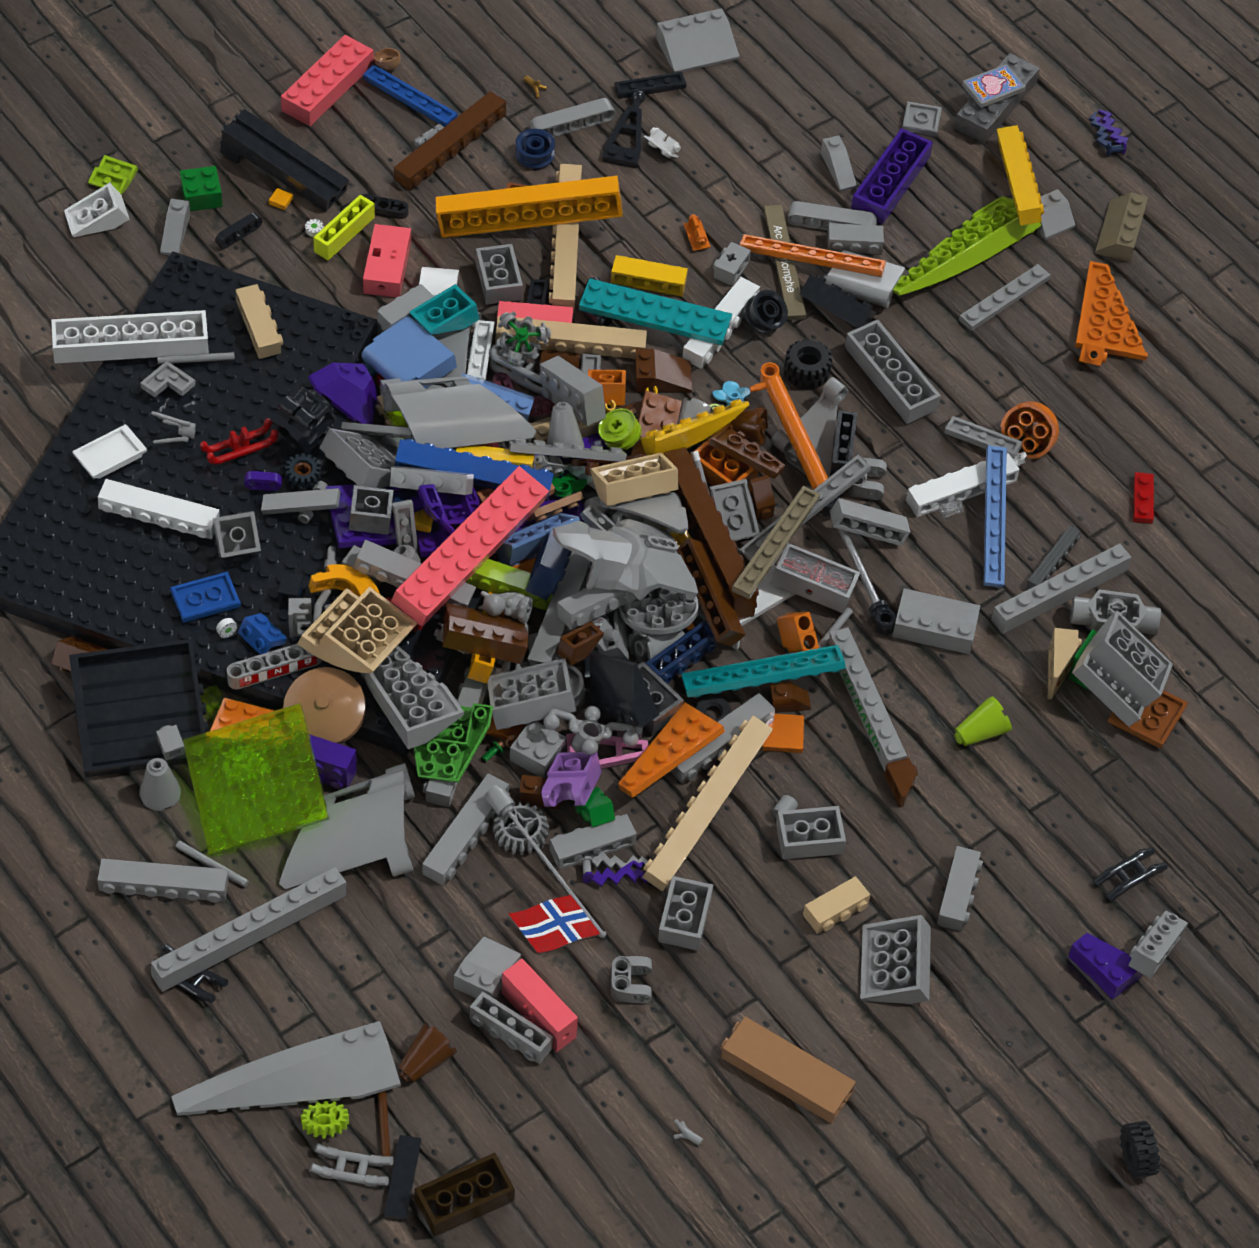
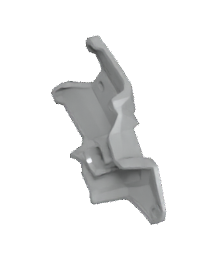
(629, 557)

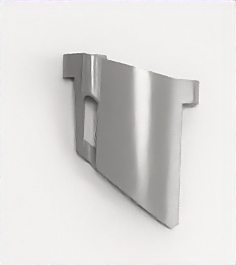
(357, 831)

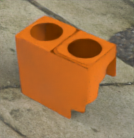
(796, 624)

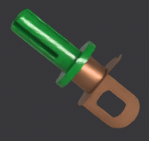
(497, 746)

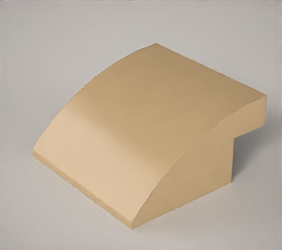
(357, 631)

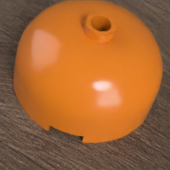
(1020, 422)

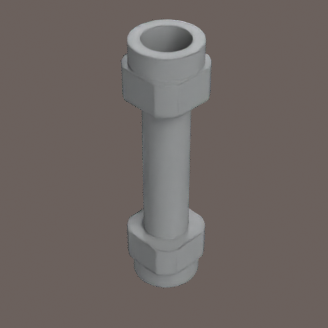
(306, 516)

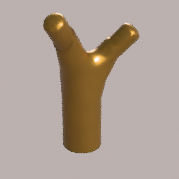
(534, 84)

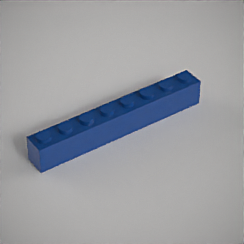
(486, 471)

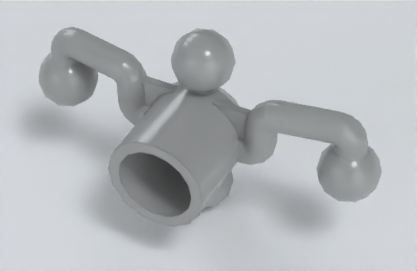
(589, 732)

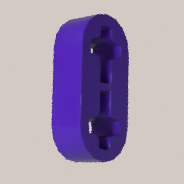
(263, 480)

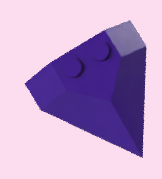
(349, 389)
(447, 508)

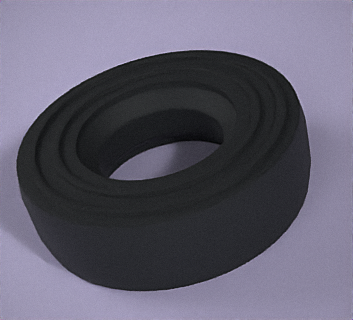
(714, 702)

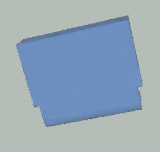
(409, 353)

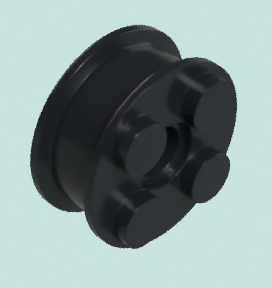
(766, 311)

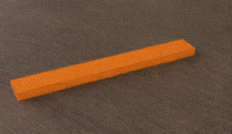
(813, 255)

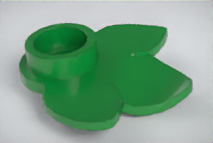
(568, 485)

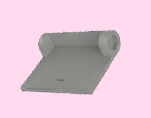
(865, 286)

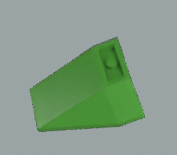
(453, 749)

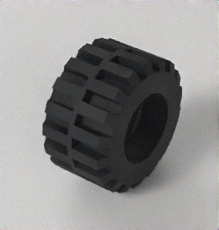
(807, 352)

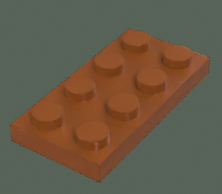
(654, 414)

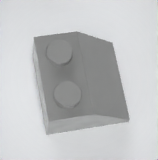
(1056, 216)

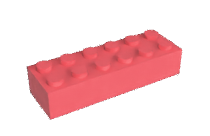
(327, 80)

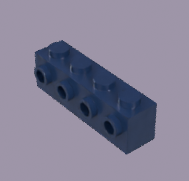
(683, 652)

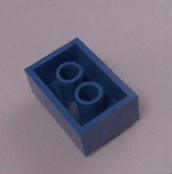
(548, 568)

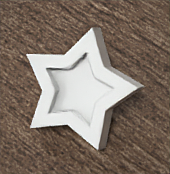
(1020, 458)

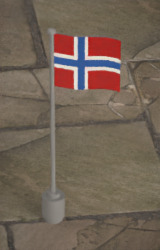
(555, 920)

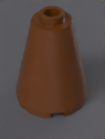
(752, 424)
(425, 1053)

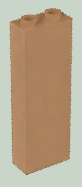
(787, 1069)

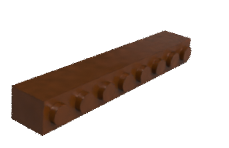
(450, 140)

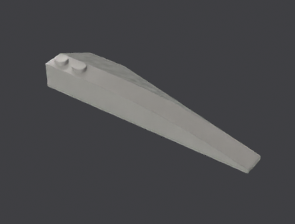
(411, 698)
(331, 1068)

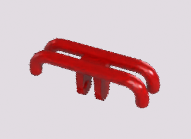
(240, 444)

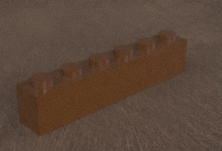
(711, 593)

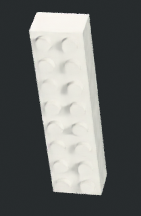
(129, 336)

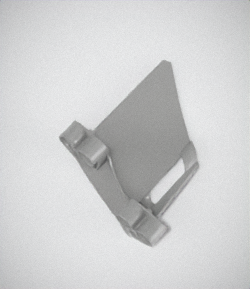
(454, 414)

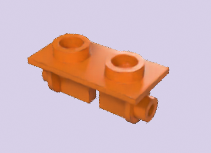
(696, 233)

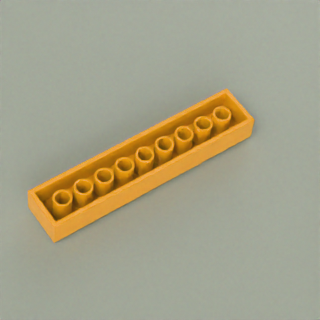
(529, 206)

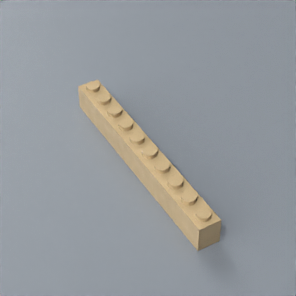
(565, 250)
(707, 803)

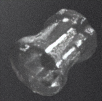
(950, 508)

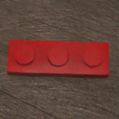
(1143, 498)

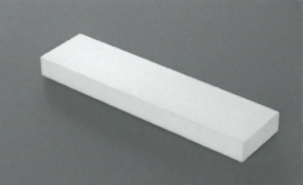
(480, 349)

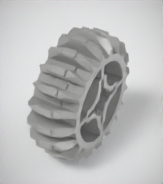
(512, 837)

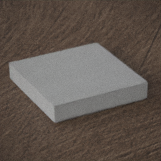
(922, 118)

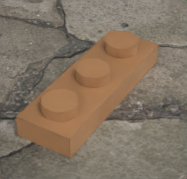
(556, 507)

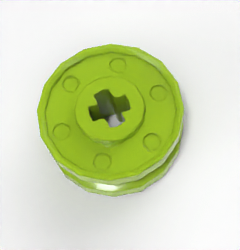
(619, 429)

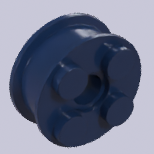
(535, 148)

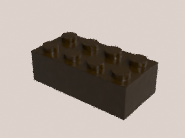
(464, 1194)

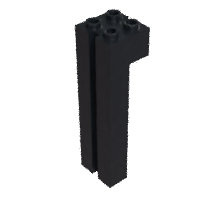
(282, 159)

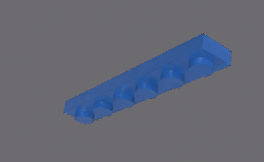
(409, 95)

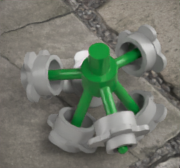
(523, 330)

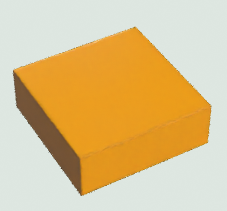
(280, 199)

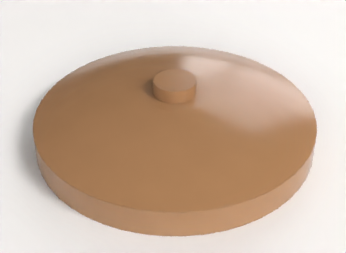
(330, 702)

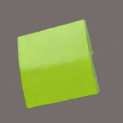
(115, 172)

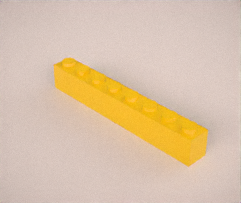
(1020, 175)

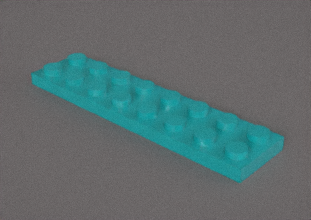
(655, 311)
(763, 671)

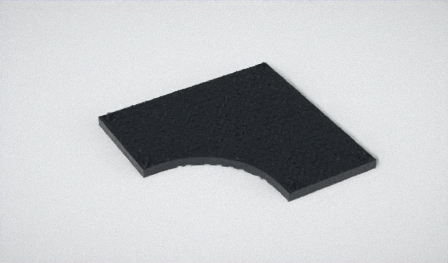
(114, 574)

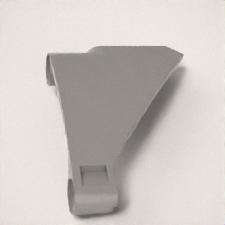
(819, 424)
(660, 508)

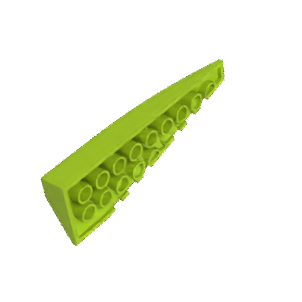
(979, 239)

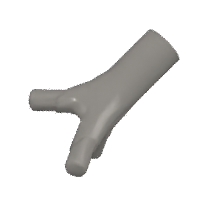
(687, 1133)

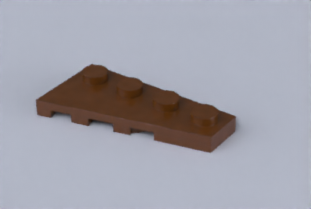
(739, 448)

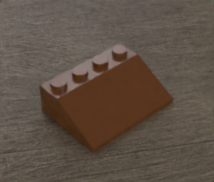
(484, 634)

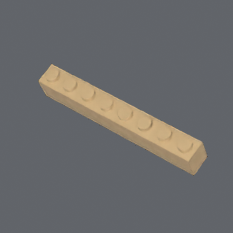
(586, 338)

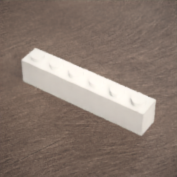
(734, 302)
(960, 484)
(157, 509)

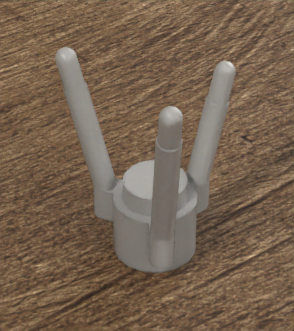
(186, 428)

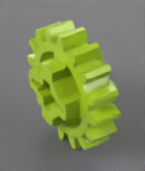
(324, 1119)

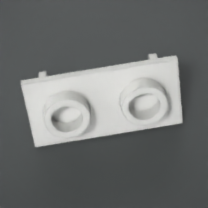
(668, 147)

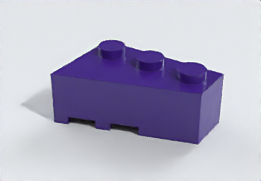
(1104, 964)

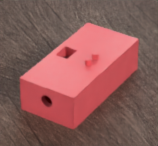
(387, 261)
(539, 1003)

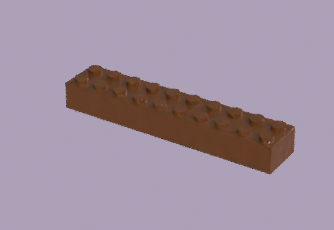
(707, 527)

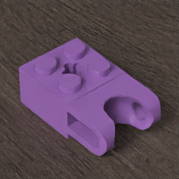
(571, 778)

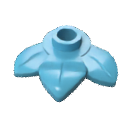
(730, 392)

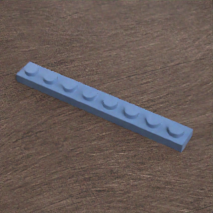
(995, 516)

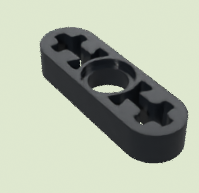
(395, 204)
(238, 230)

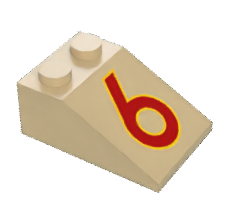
(1060, 657)

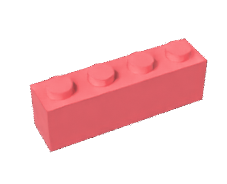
(537, 311)

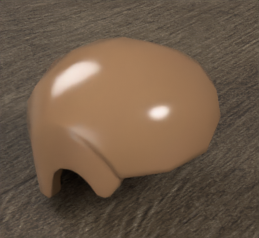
(387, 59)

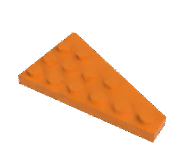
(1106, 318)

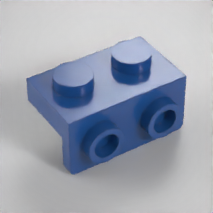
(261, 633)

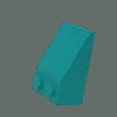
(446, 312)

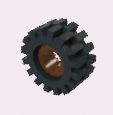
(294, 476)

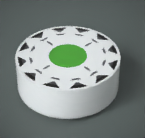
(313, 227)
(226, 627)

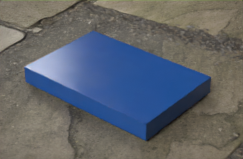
(205, 597)

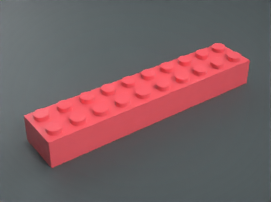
(469, 546)

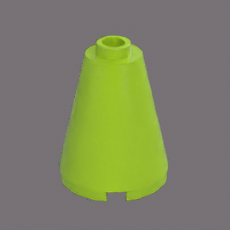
(983, 723)

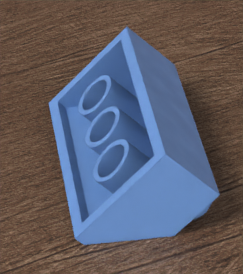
(519, 401)
(528, 541)

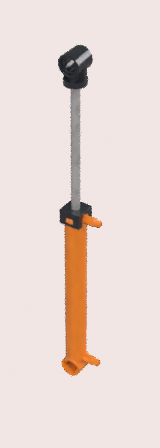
(816, 475)

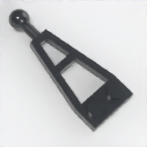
(624, 155)

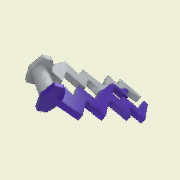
(625, 869)

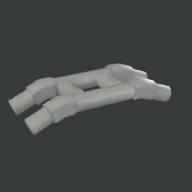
(341, 1157)

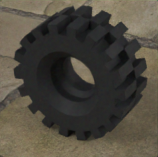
(1139, 1149)

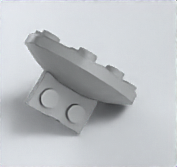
(660, 612)

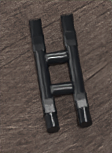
(1128, 882)
(193, 987)

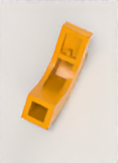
(341, 577)

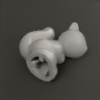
(512, 603)

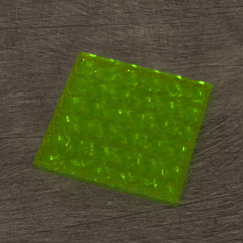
(255, 779)

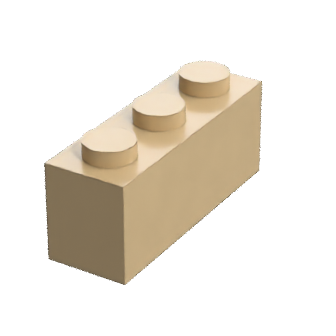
(836, 905)

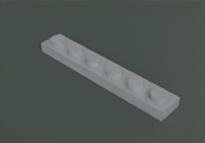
(1004, 297)
(559, 449)

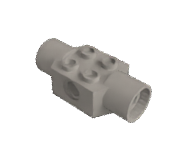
(1104, 603)

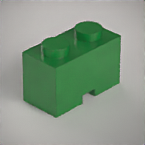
(597, 809)

